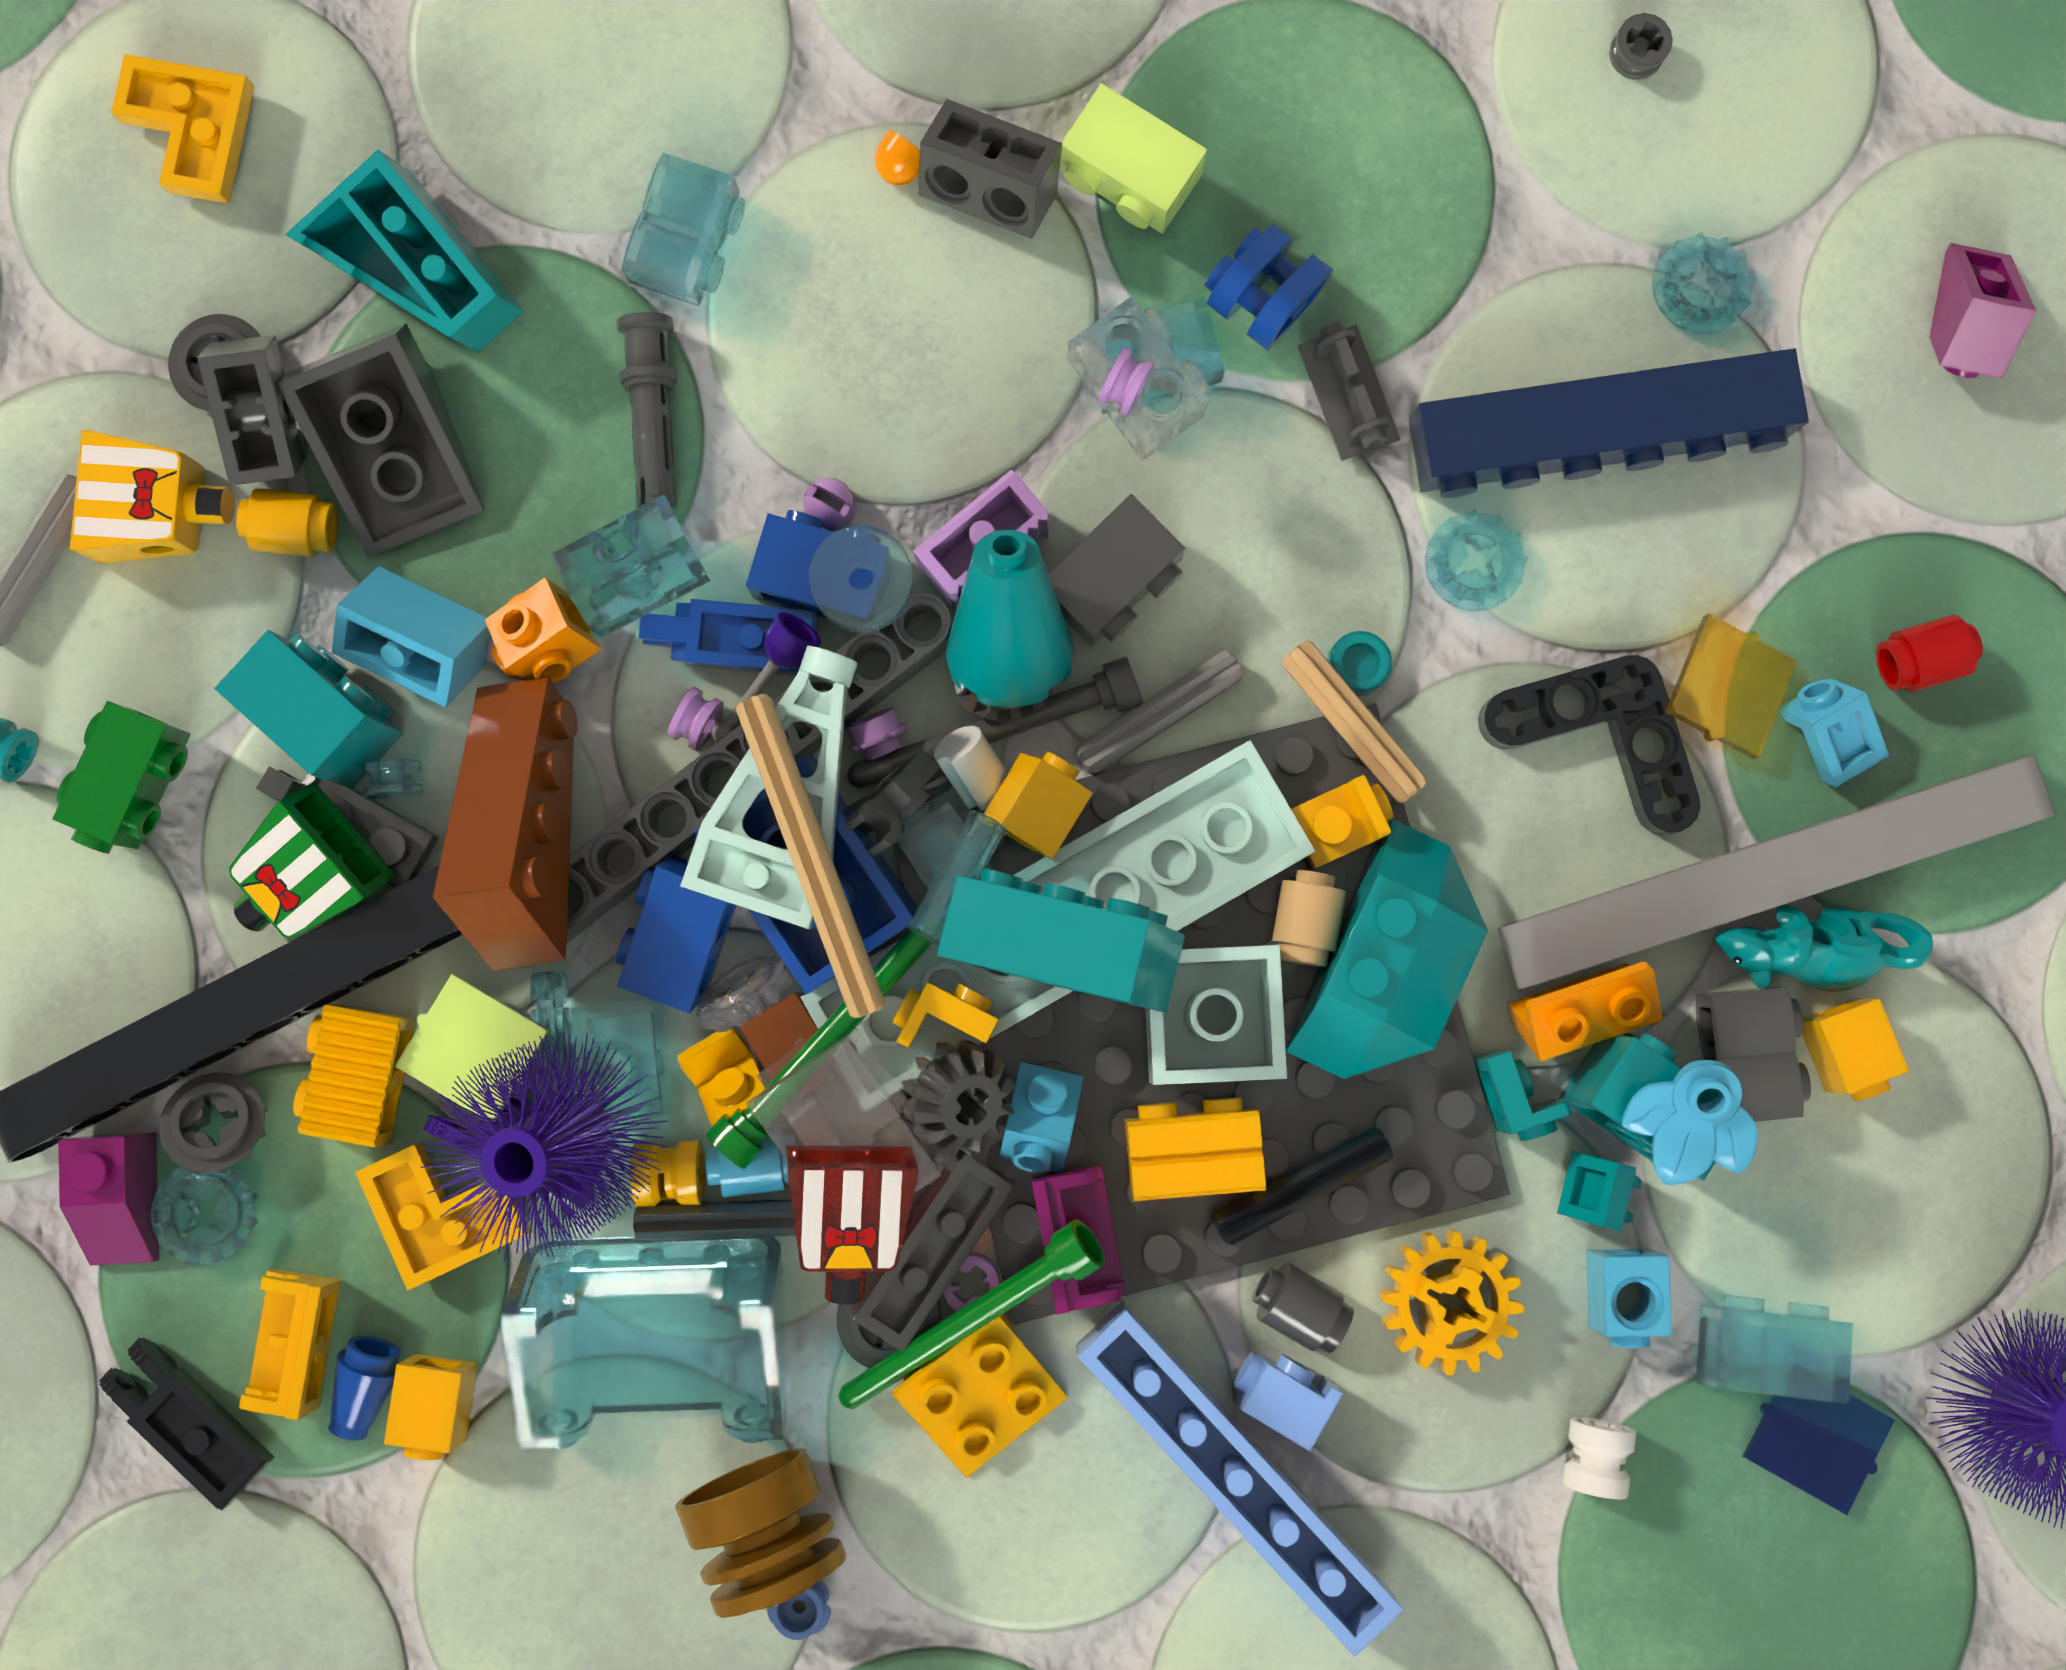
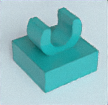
(1598, 1191)

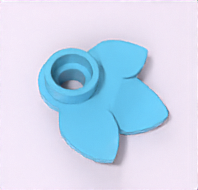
(1692, 1133)

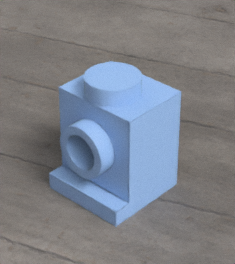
(1285, 1398)

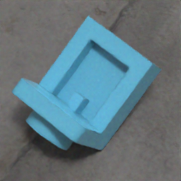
(1043, 1118)

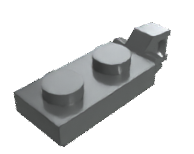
(394, 838)

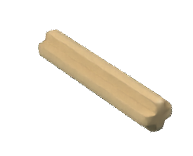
(1354, 722)

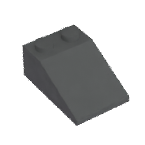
(383, 440)

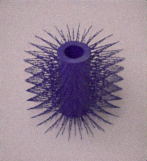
(545, 1144)
(2022, 1407)

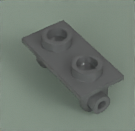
(1348, 391)

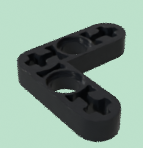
(1623, 721)

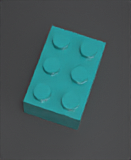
(1062, 939)

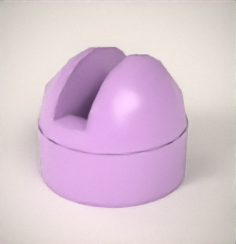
(831, 518)

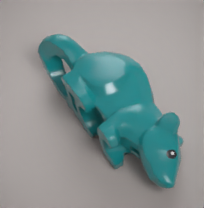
(1828, 952)

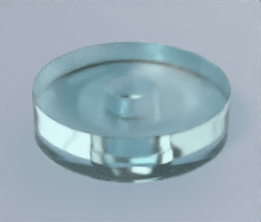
(854, 550)

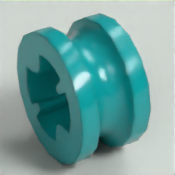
(16, 750)

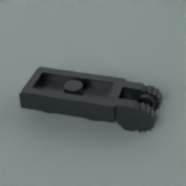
(187, 1426)

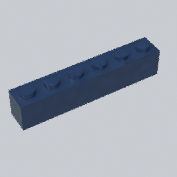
(1608, 422)

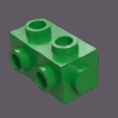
(120, 778)

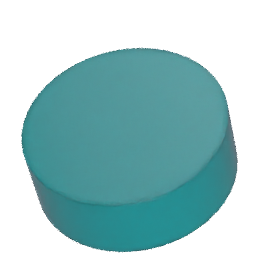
(1361, 661)

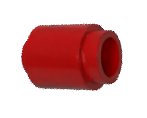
(1929, 654)

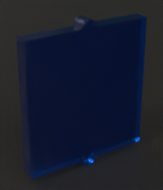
(1820, 1445)

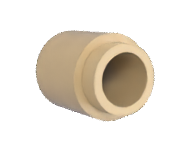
(1308, 918)

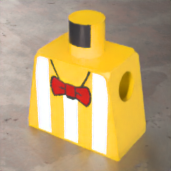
(141, 501)

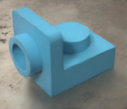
(1837, 729)

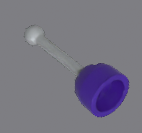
(785, 648)

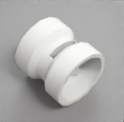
(1600, 1452)

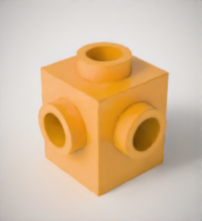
(540, 634)

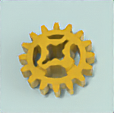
(1459, 1278)

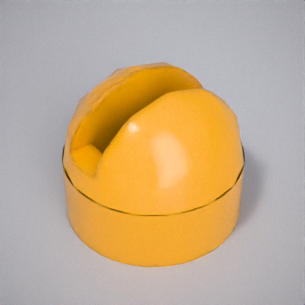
(897, 159)

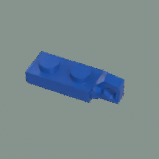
(718, 633)

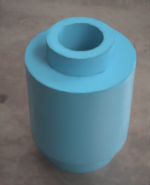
(762, 1175)

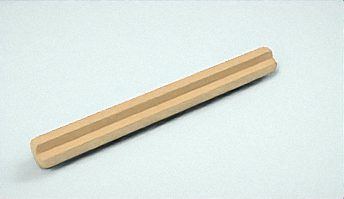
(810, 856)

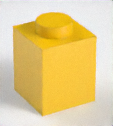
(1039, 802)
(1854, 1048)
(430, 1405)

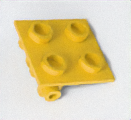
(979, 1395)

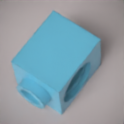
(1609, 1272)

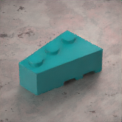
(406, 248)

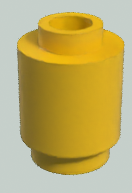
(287, 523)

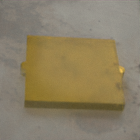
(1731, 686)

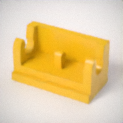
(292, 1344)

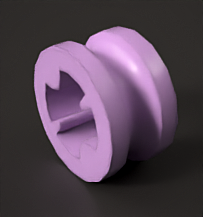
(1126, 381)
(695, 718)
(990, 1277)

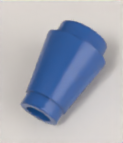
(361, 1385)

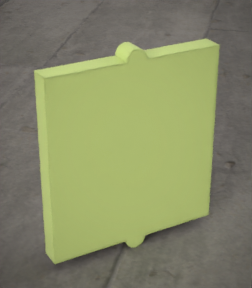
(466, 1031)

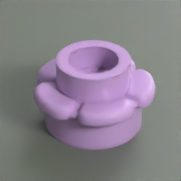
(877, 733)

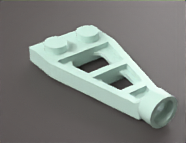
(753, 873)

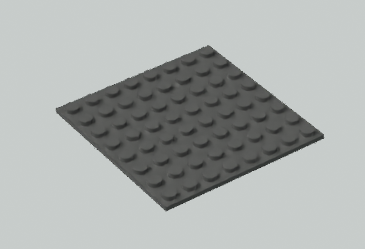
(1422, 1104)

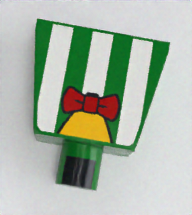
(304, 866)

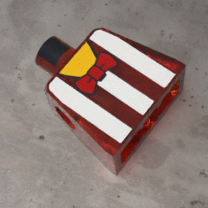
(850, 1211)

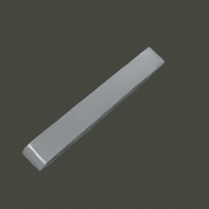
(1776, 871)

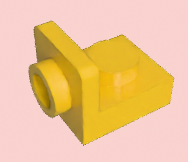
(1344, 820)
(722, 1072)

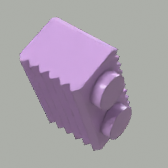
(948, 551)

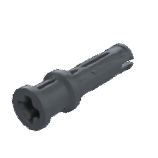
(649, 383)

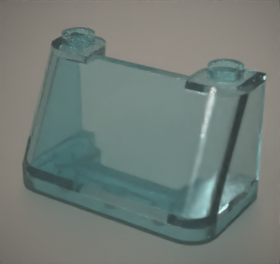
(646, 1332)

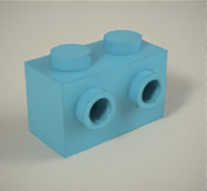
(411, 636)

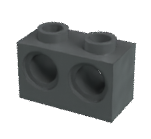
(989, 168)

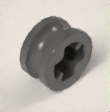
(1652, 29)

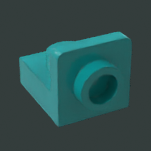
(1506, 1091)

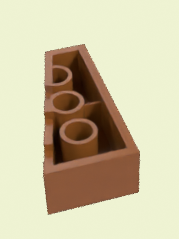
(511, 826)

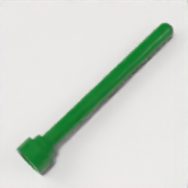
(740, 1134)
(1071, 1254)

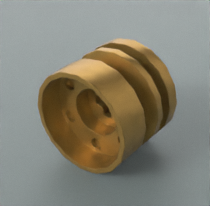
(766, 1544)

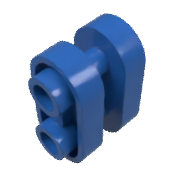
(1240, 281)

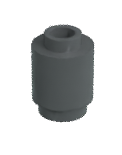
(1302, 1308)

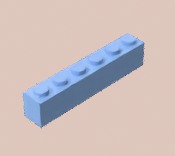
(1238, 1478)

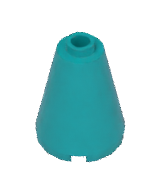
(1008, 625)

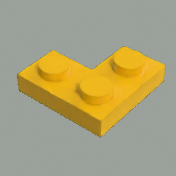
(200, 110)
(411, 1220)

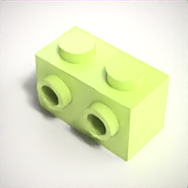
(1131, 160)

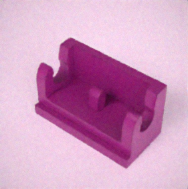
(1084, 1197)

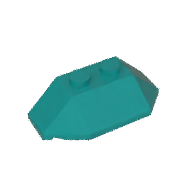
(1394, 961)

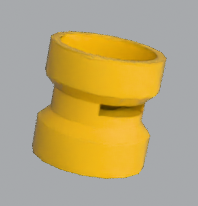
(680, 1174)

